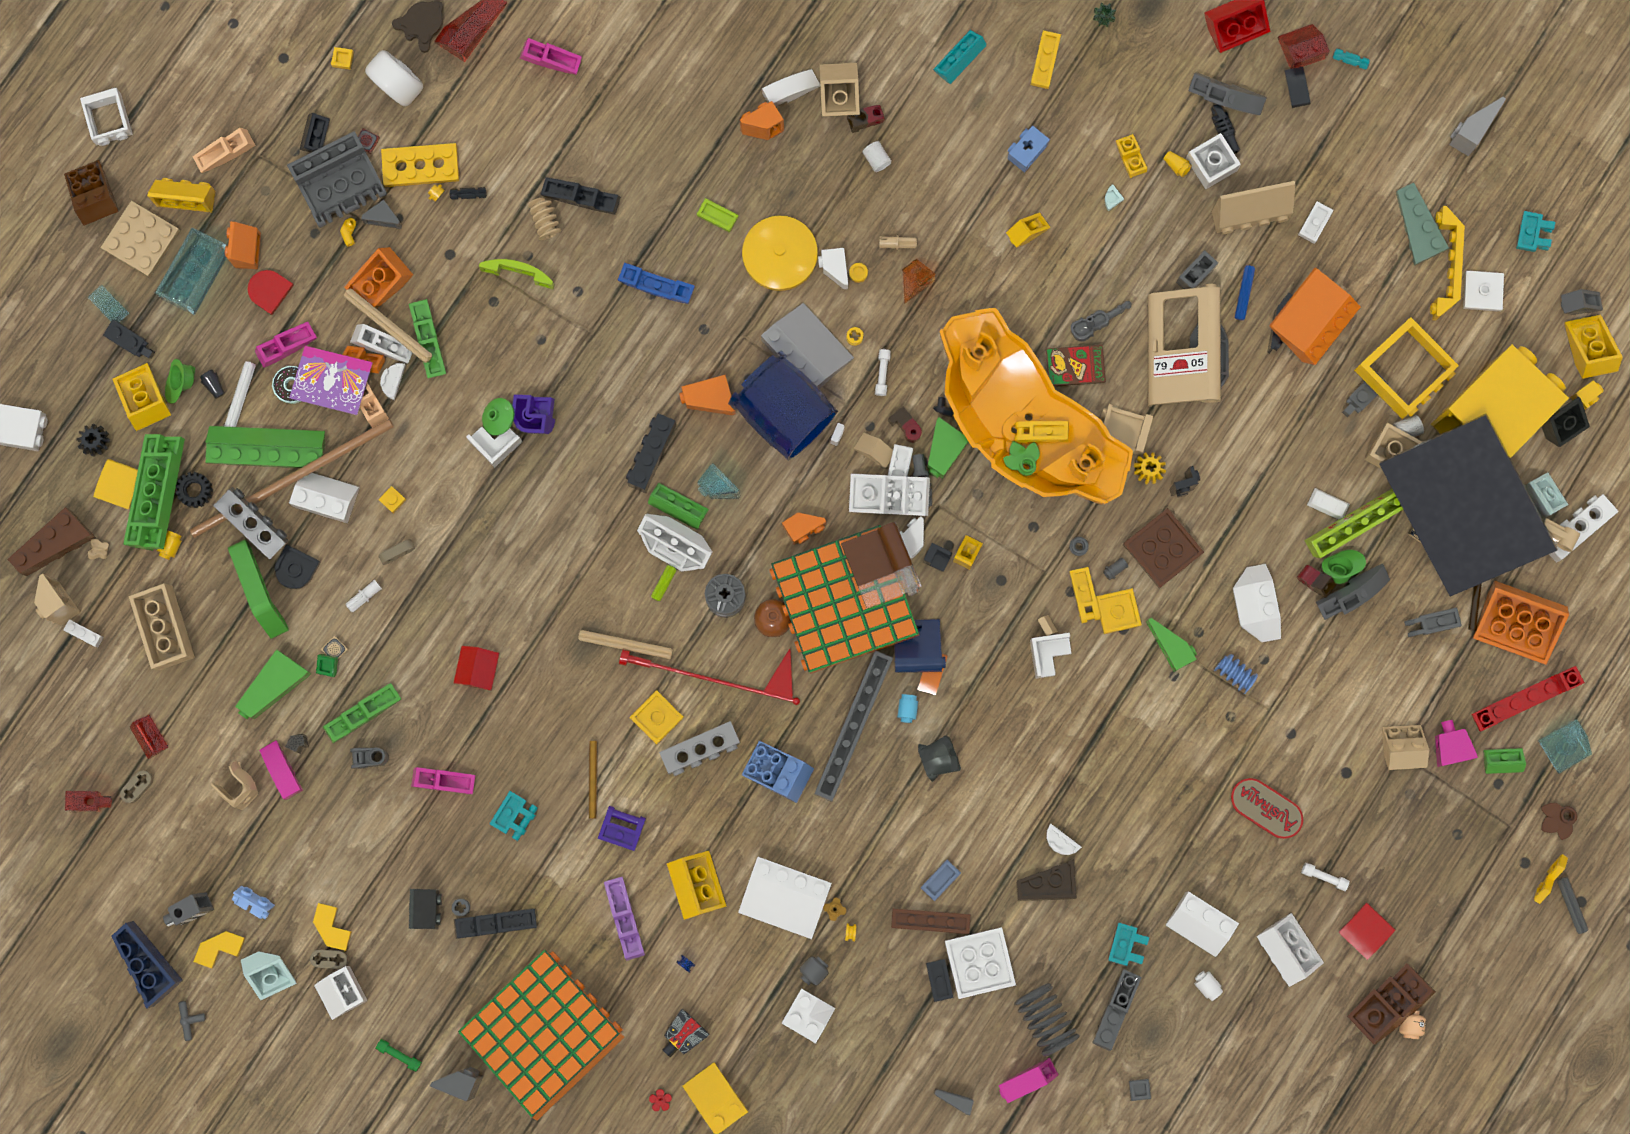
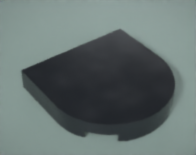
(295, 568)

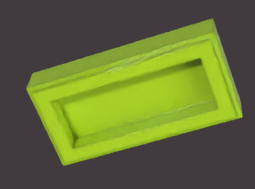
(717, 215)

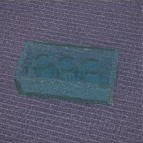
(192, 271)

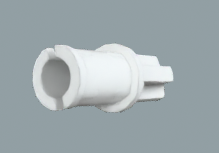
(363, 596)

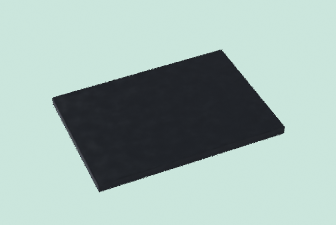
(1468, 505)

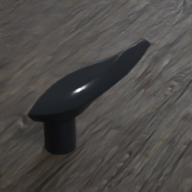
(940, 408)

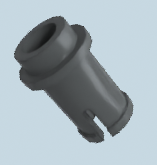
(1114, 569)

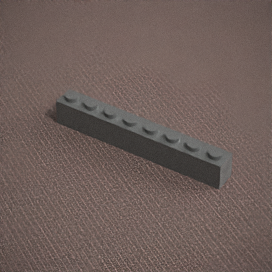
(853, 726)

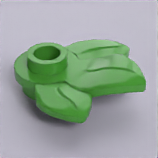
(1020, 455)

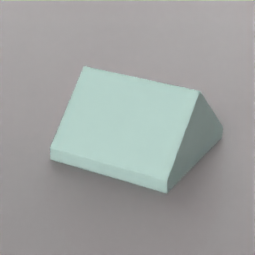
(1546, 495)

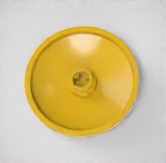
(779, 253)

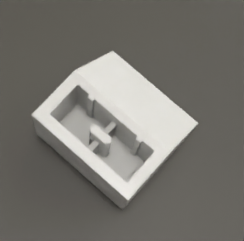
(340, 992)

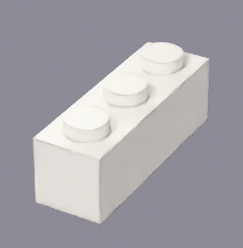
(83, 633)

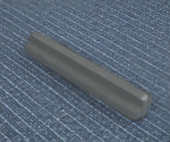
(1572, 905)

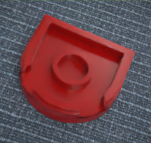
(268, 290)

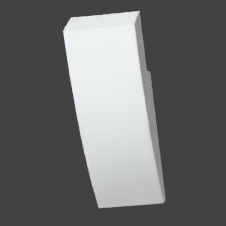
(790, 87)

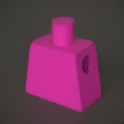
(1453, 745)

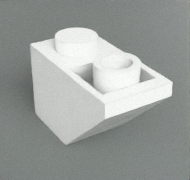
(914, 537)

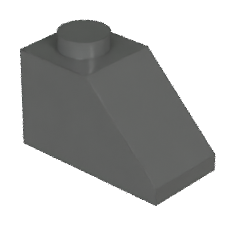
(1581, 302)

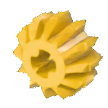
(1147, 474)

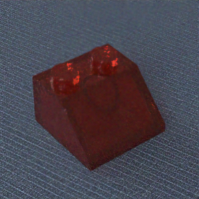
(1303, 46)

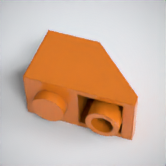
(802, 525)

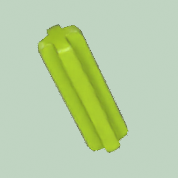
(663, 583)

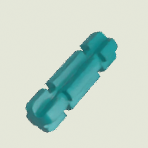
(1351, 58)

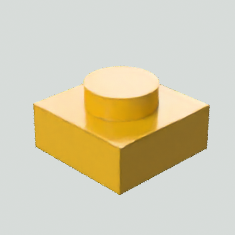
(342, 58)
(392, 499)

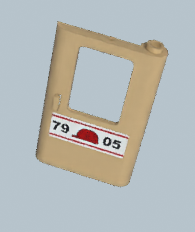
(1189, 372)

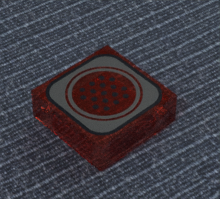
(368, 140)

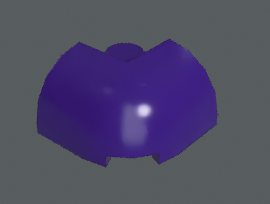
(533, 414)

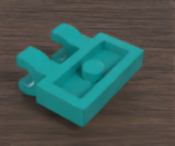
(1529, 232)
(1123, 944)

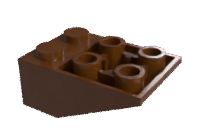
(90, 193)

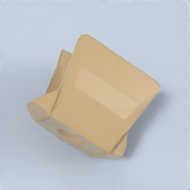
(249, 788)

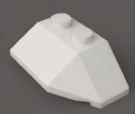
(674, 542)
(1258, 604)

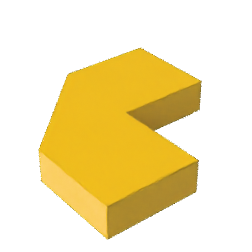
(1554, 871)
(324, 922)
(225, 942)

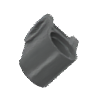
(365, 757)

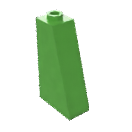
(272, 683)

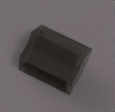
(297, 743)

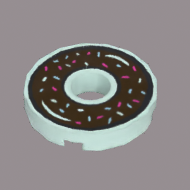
(280, 382)

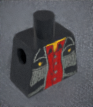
(684, 1034)

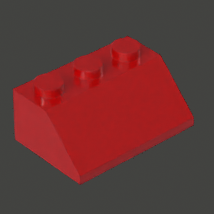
(1237, 23)

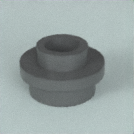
(1079, 540)

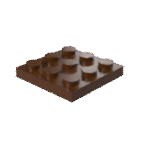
(1163, 548)

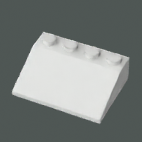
(784, 897)

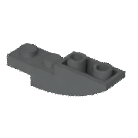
(1227, 95)
(1355, 594)
(1116, 1010)

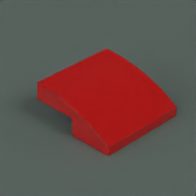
(1367, 931)

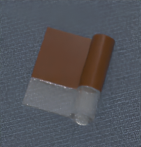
(881, 565)

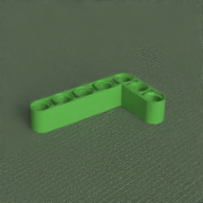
(256, 590)

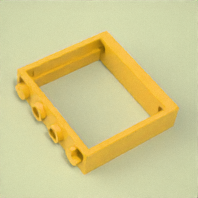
(1384, 391)

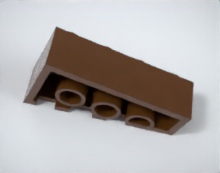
(51, 542)

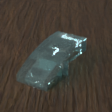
(108, 304)

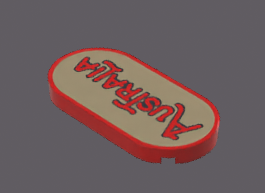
(1266, 808)

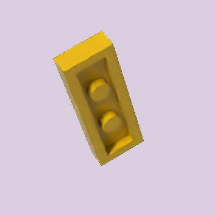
(1045, 59)

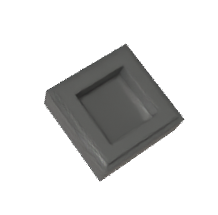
(1139, 1089)

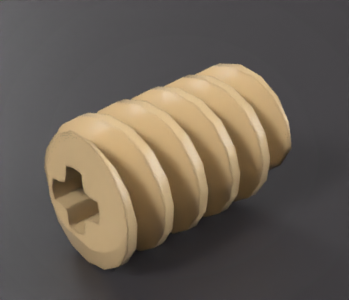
(543, 219)

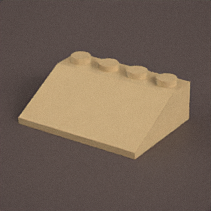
(1254, 207)

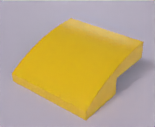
(116, 484)

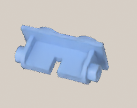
(260, 905)

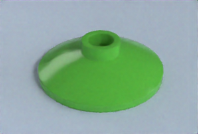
(498, 416)

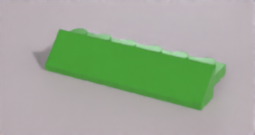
(263, 446)
(154, 492)

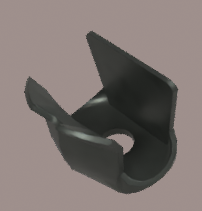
(939, 758)

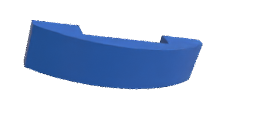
(655, 284)

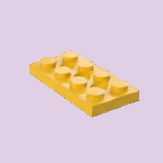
(411, 155)

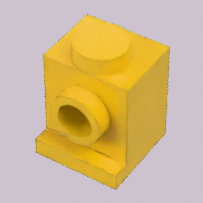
(1589, 394)

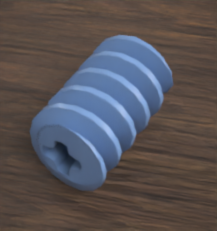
(1236, 673)

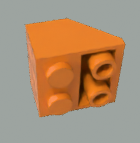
(762, 123)
(243, 245)

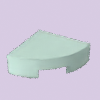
(1112, 198)

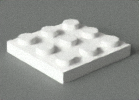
(980, 963)

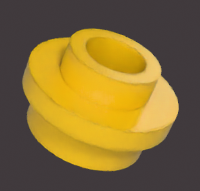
(435, 192)

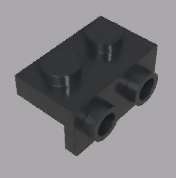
(1182, 487)

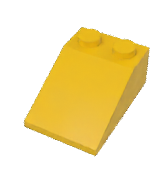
(1593, 346)
(141, 397)
(715, 1098)

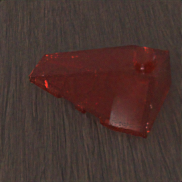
(468, 29)

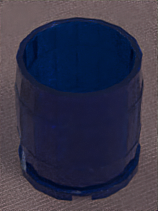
(783, 406)

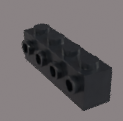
(652, 452)

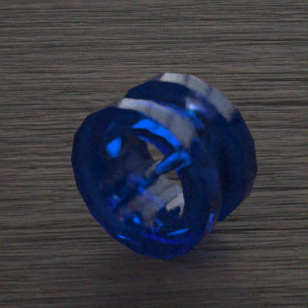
(685, 963)

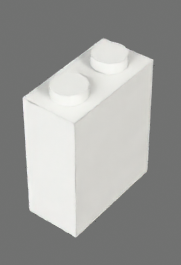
(21, 427)

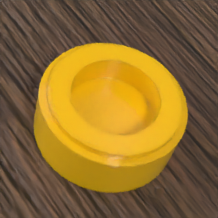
(858, 272)

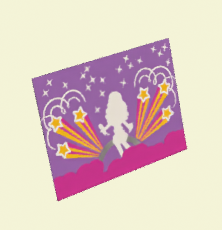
(330, 380)

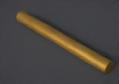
(592, 779)

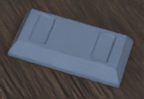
(940, 880)

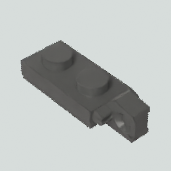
(1360, 398)

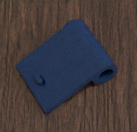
(921, 652)

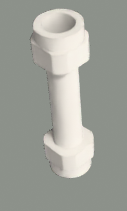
(884, 357)
(1309, 870)

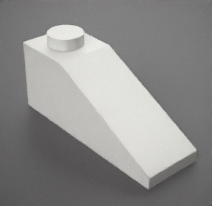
(380, 343)

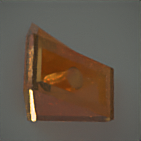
(916, 278)

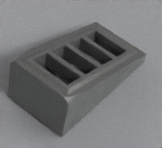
(960, 1102)

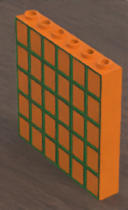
(830, 611)
(541, 1034)

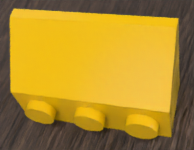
(182, 195)
(696, 884)

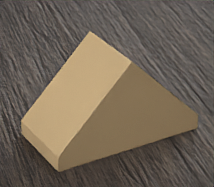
(874, 449)

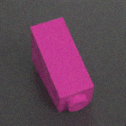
(1028, 1080)

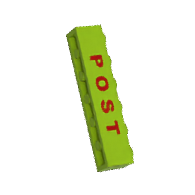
(1353, 524)

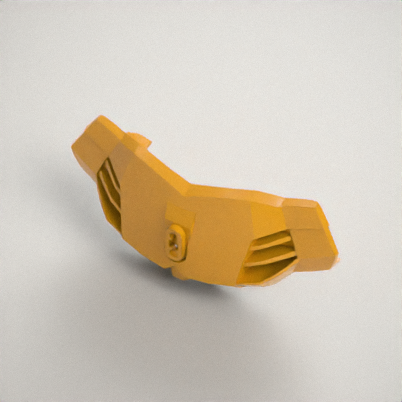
(998, 382)

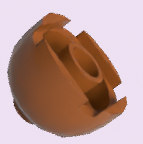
(770, 618)

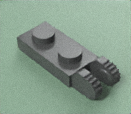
(1435, 622)

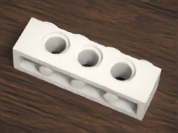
(1604, 511)

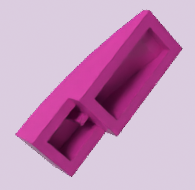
(550, 56)
(285, 344)
(280, 770)
(443, 780)

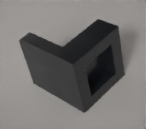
(937, 557)

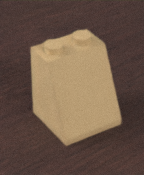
(839, 89)

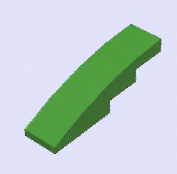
(427, 337)
(362, 713)

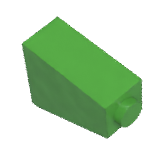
(945, 448)

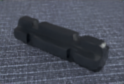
(468, 193)

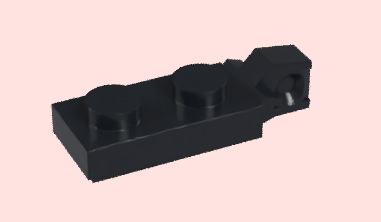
(128, 339)

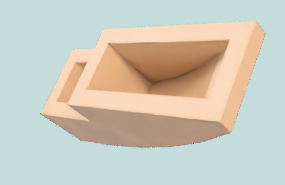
(224, 150)
(372, 408)

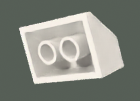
(324, 497)
(1201, 924)
(1290, 950)

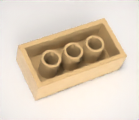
(161, 627)

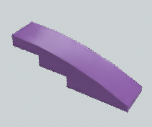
(624, 918)

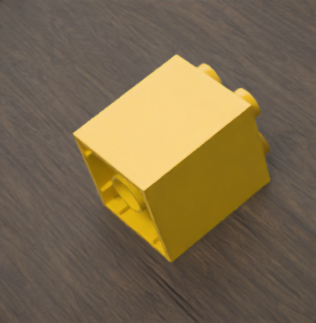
(1512, 395)

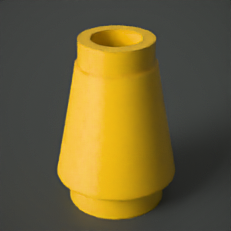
(1177, 164)

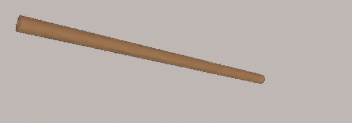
(298, 474)

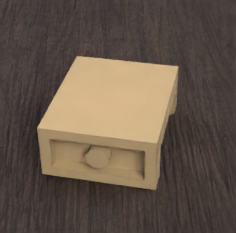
(1127, 427)

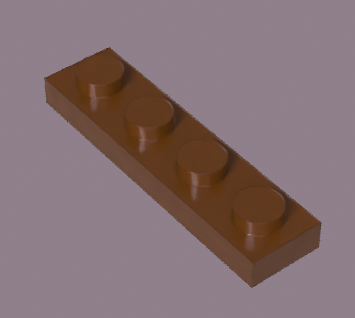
(930, 921)

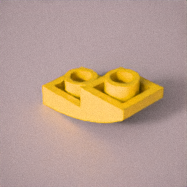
(1131, 156)

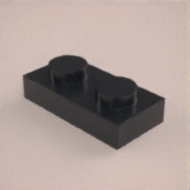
(939, 980)

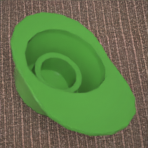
(179, 379)
(1344, 565)

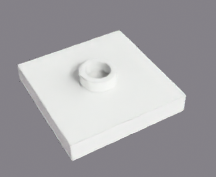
(1483, 291)

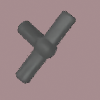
(186, 1020)

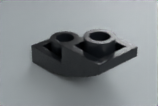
(1297, 87)

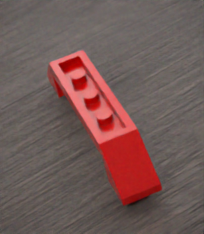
(1527, 698)

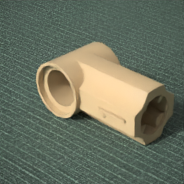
(1563, 536)

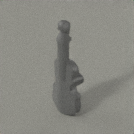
(1084, 328)

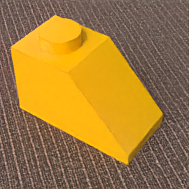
(1027, 229)

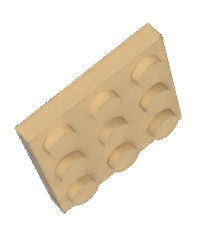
(140, 239)

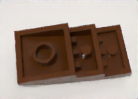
(1391, 1004)

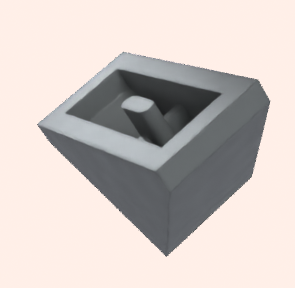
(381, 216)

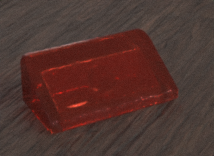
(148, 736)

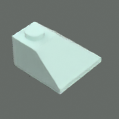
(266, 974)

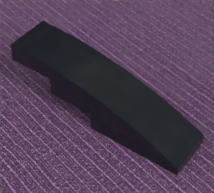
(580, 196)
(495, 923)

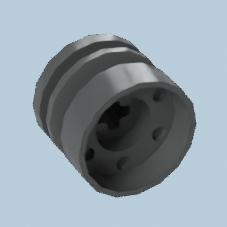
(734, 602)

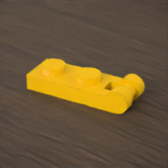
(1042, 431)
(1084, 594)

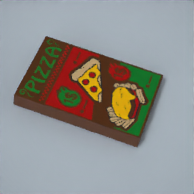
(1076, 365)

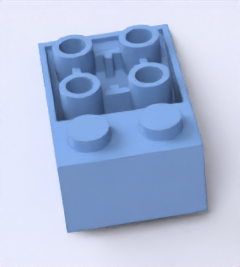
(778, 771)

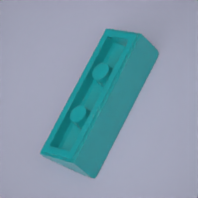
(960, 56)

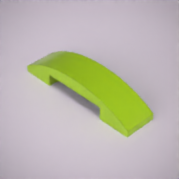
(495, 266)

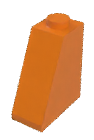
(708, 396)

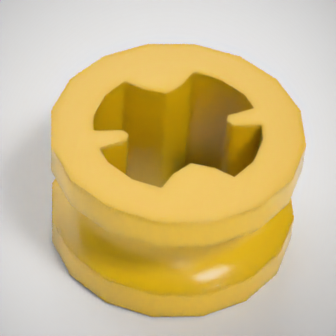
(858, 331)
(850, 932)

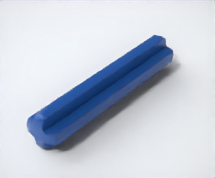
(1244, 294)

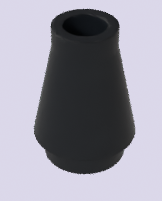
(212, 383)

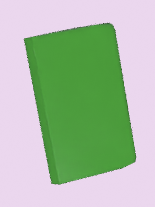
(1504, 761)

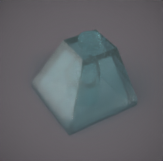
(717, 485)
(1566, 745)

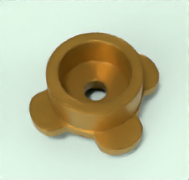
(834, 914)

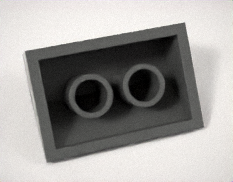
(460, 1084)

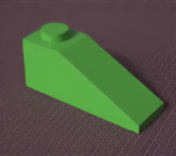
(1173, 647)

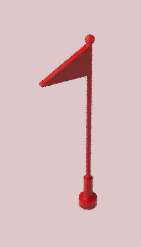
(778, 687)

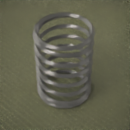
(1053, 1044)

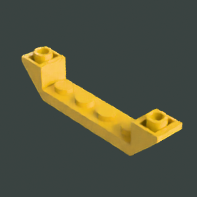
(1448, 221)

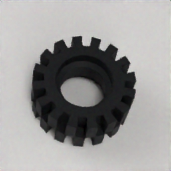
(183, 485)

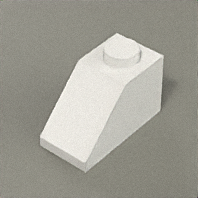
(834, 266)

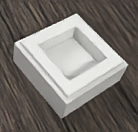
(837, 434)

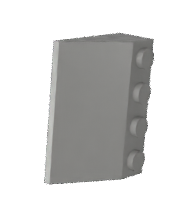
(807, 345)

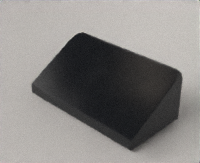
(314, 133)

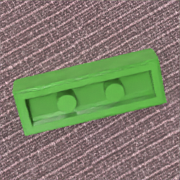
(677, 506)

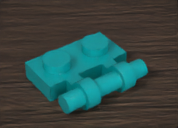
(509, 811)

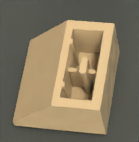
(1405, 747)

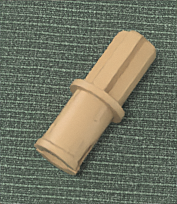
(898, 242)

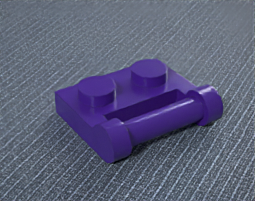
(618, 834)

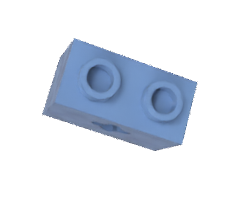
(1024, 158)

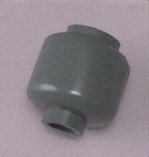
(814, 971)

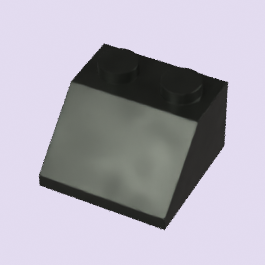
(1566, 423)
(424, 909)

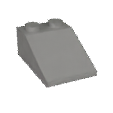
(1469, 134)

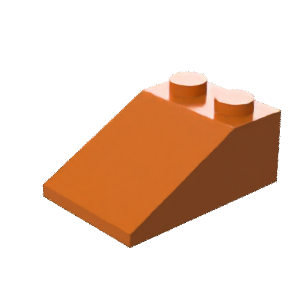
(380, 277)

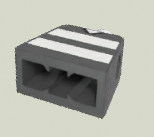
(188, 909)

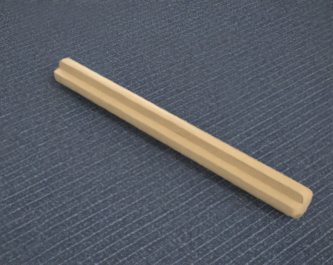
(388, 325)

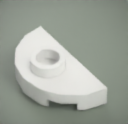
(391, 379)
(1060, 842)

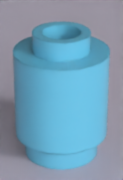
(907, 708)

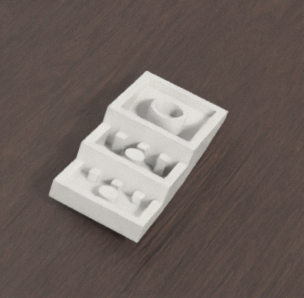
(889, 494)

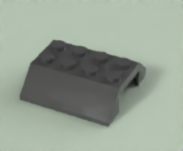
(336, 178)

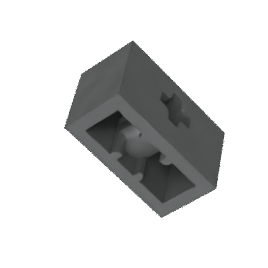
(1197, 271)

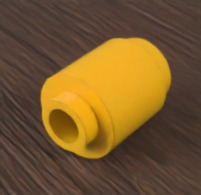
(171, 545)

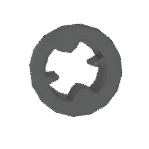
(463, 902)

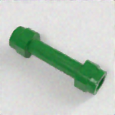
(384, 1046)

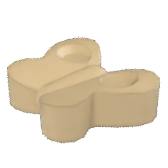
(98, 549)

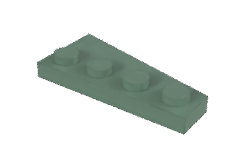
(1422, 231)

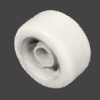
(394, 78)

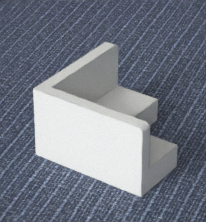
(496, 449)
(1044, 650)

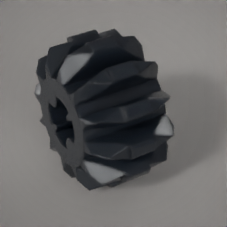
(98, 444)

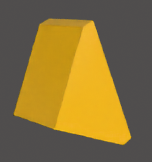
(967, 552)

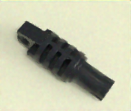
(1224, 126)

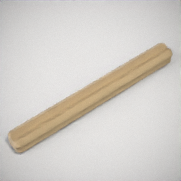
(625, 644)

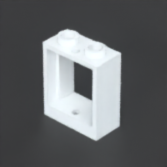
(102, 99)

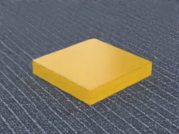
(1118, 611)
(656, 717)

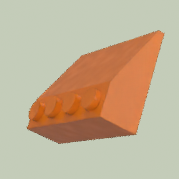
(1314, 317)
(1521, 622)

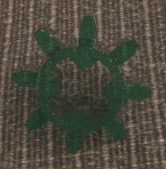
(1107, 10)

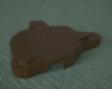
(421, 22)

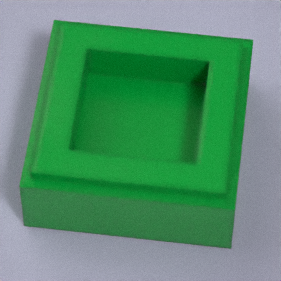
(326, 665)

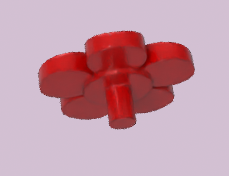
(660, 1100)

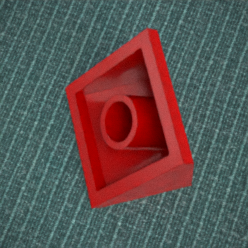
(476, 667)

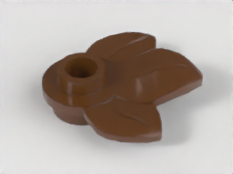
(1555, 820)

